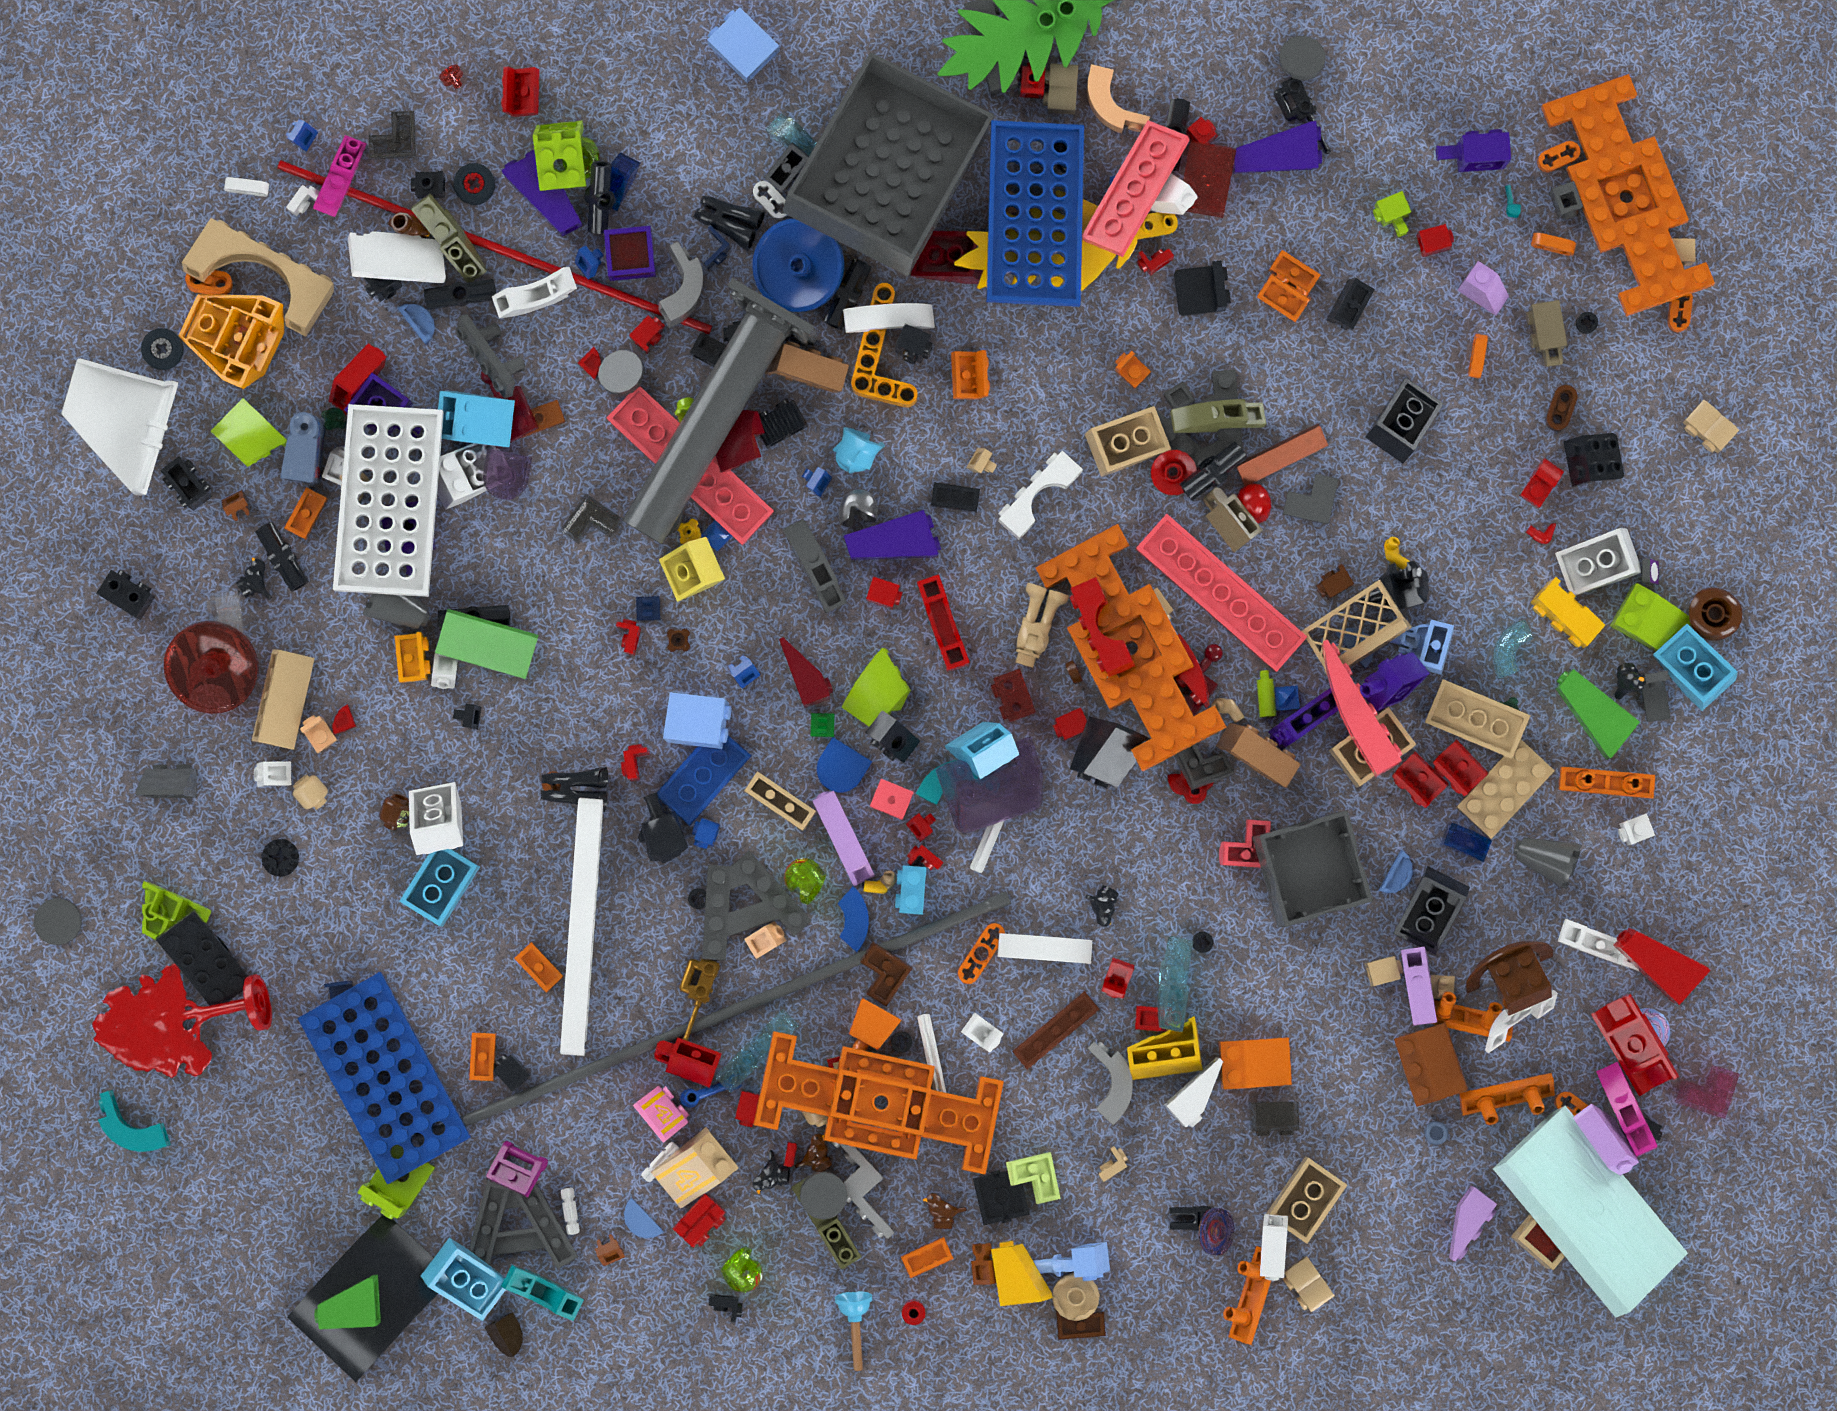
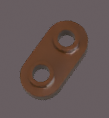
(1561, 408)

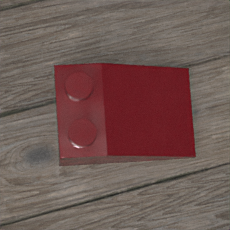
(939, 255)
(808, 679)

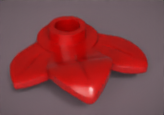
(1180, 786)

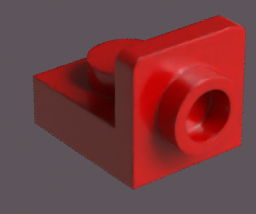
(1159, 260)
(631, 639)
(928, 860)
(1147, 1019)

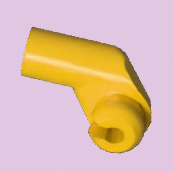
(1392, 552)

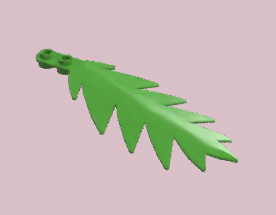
(1027, 29)

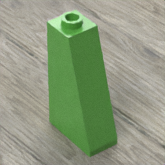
(1597, 713)

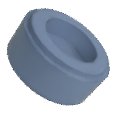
(1436, 1132)

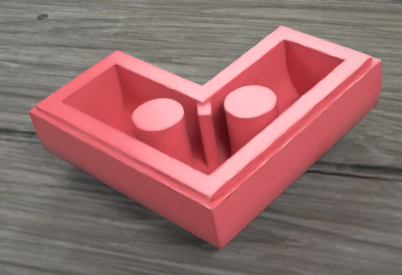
(1243, 853)

